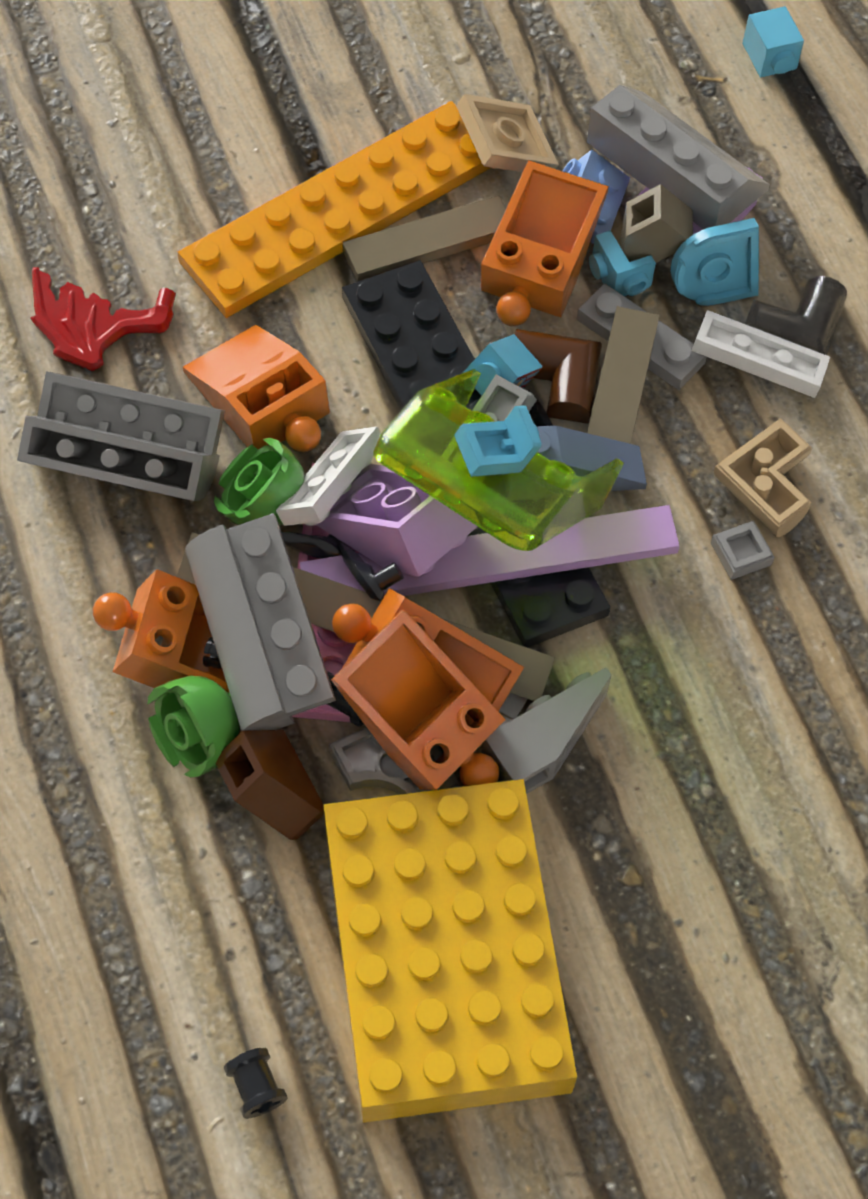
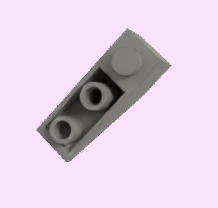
(543, 736)

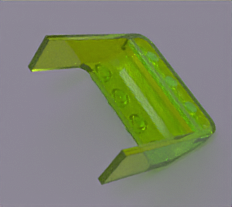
(512, 507)

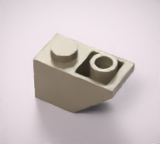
(655, 225)

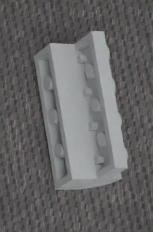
(123, 437)
(259, 623)

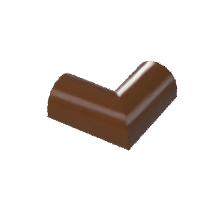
(571, 367)

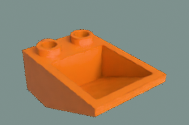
(541, 242)
(263, 389)
(165, 609)
(485, 667)
(419, 700)

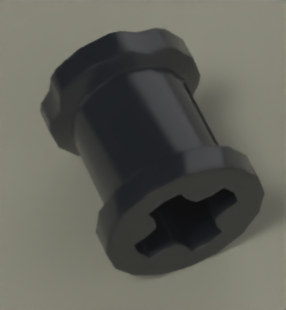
(255, 1082)

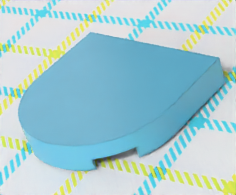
(719, 263)

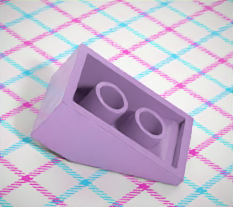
(395, 522)

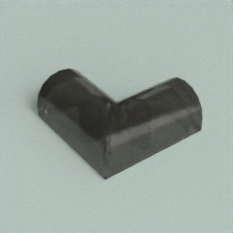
(814, 320)

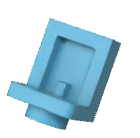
(615, 270)
(499, 445)

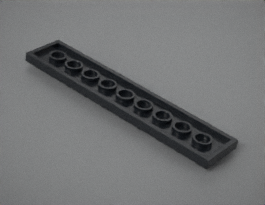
(419, 347)

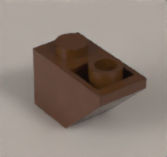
(270, 781)

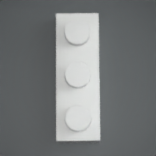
(761, 354)
(330, 477)

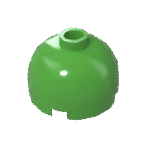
(259, 482)
(193, 722)

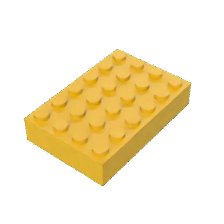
(447, 951)

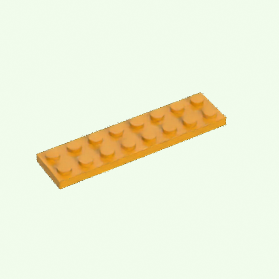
(335, 206)

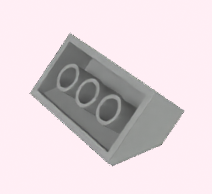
(667, 151)

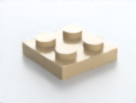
(505, 133)

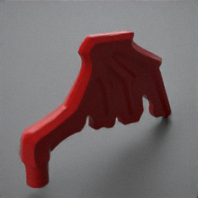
(84, 327)

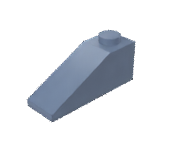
(589, 452)

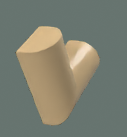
(758, 479)

